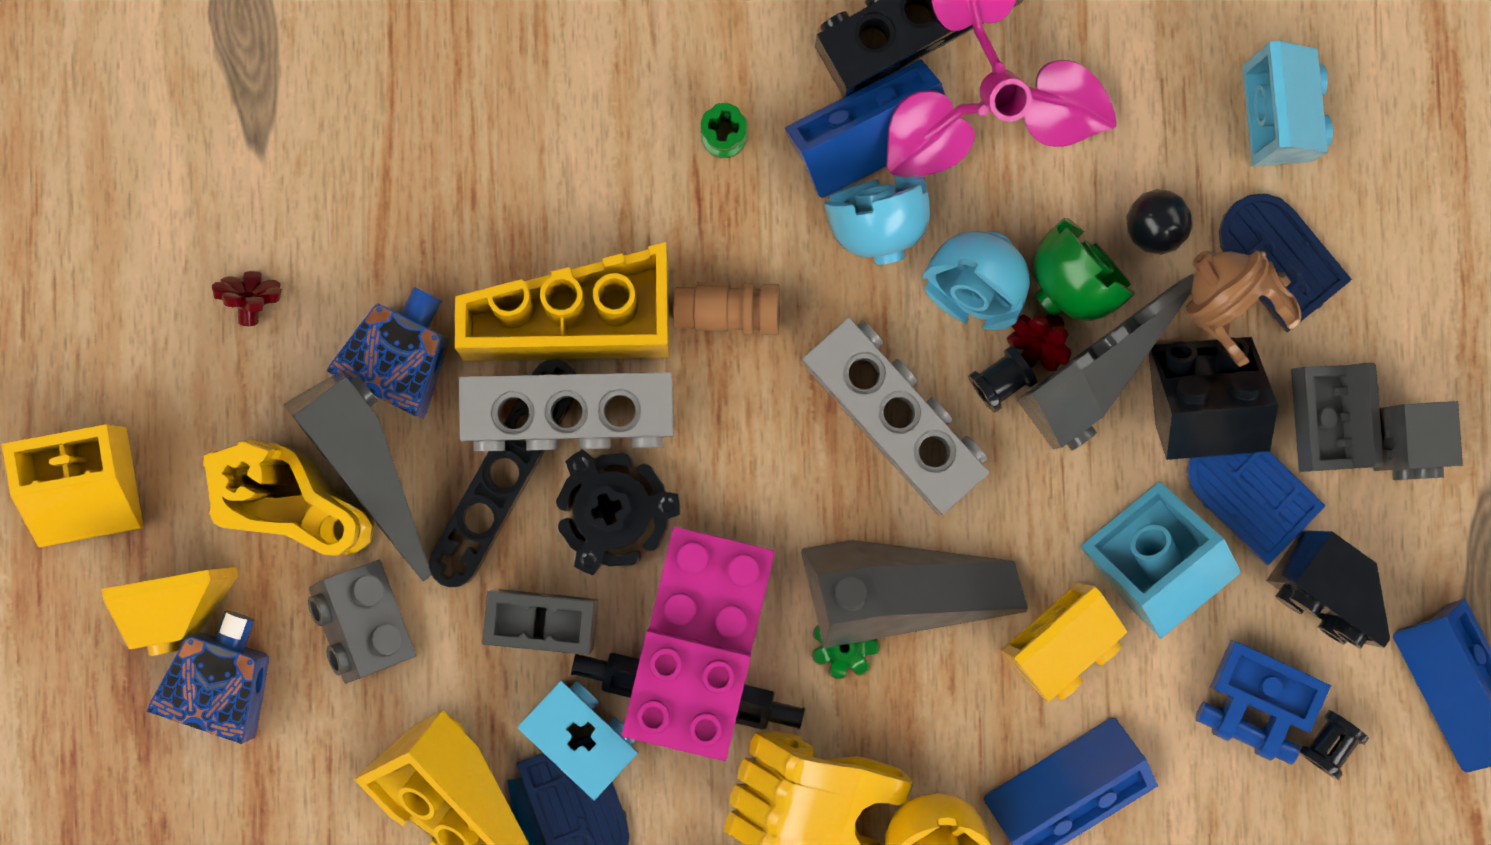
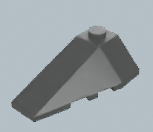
(1087, 386)
(352, 440)
(895, 590)

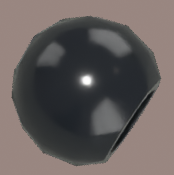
(1159, 222)

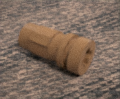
(721, 308)

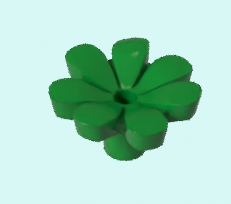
(842, 660)

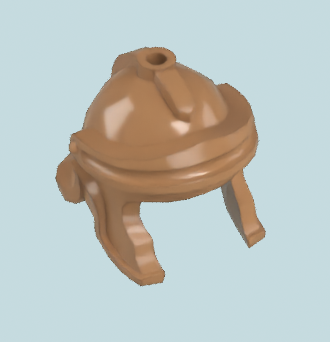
(1230, 285)

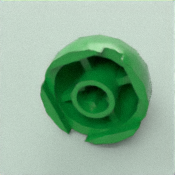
(1077, 275)

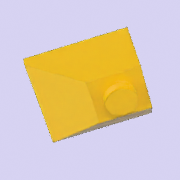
(167, 608)

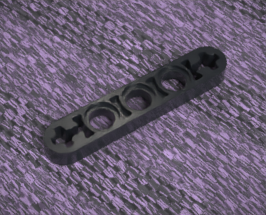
(498, 499)

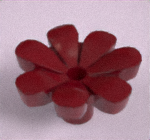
(247, 295)
(1042, 339)

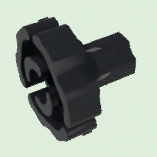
(631, 520)

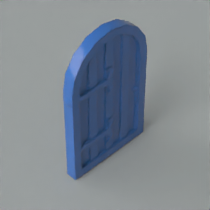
(1254, 499)

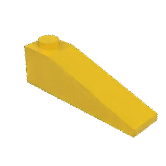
(441, 786)

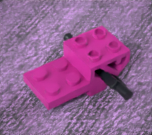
(697, 651)

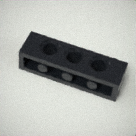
(857, 66)

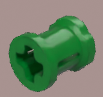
(712, 120)

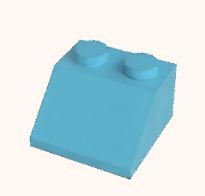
(1286, 104)
(1161, 559)

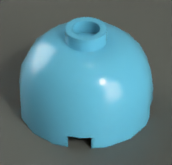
(880, 218)
(979, 277)

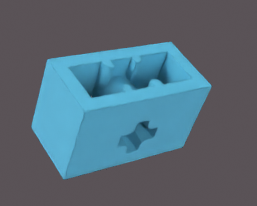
(549, 731)

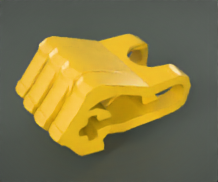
(303, 517)
(805, 798)

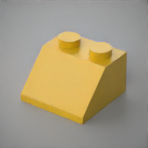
(1066, 641)

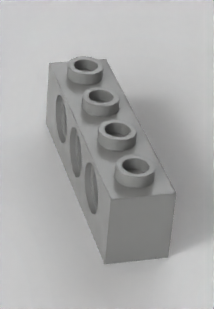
(484, 397)
(938, 485)

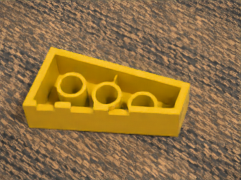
(575, 313)

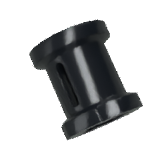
(1002, 379)
(1349, 739)

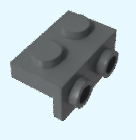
(1337, 417)
(360, 622)

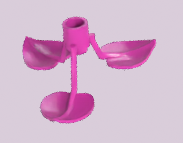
(1061, 111)

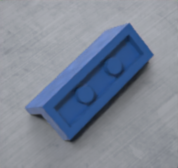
(852, 133)
(1454, 675)
(1072, 788)

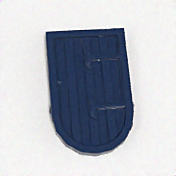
(1277, 229)
(566, 811)

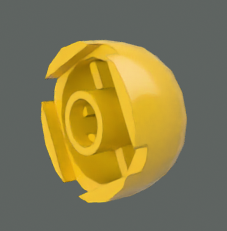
(937, 821)

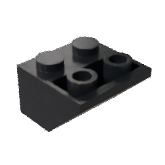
(1209, 402)
(1334, 584)

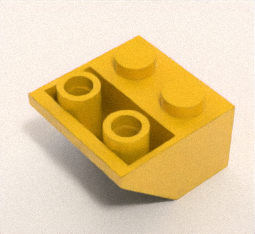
(74, 484)

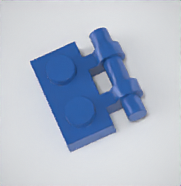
(1270, 687)

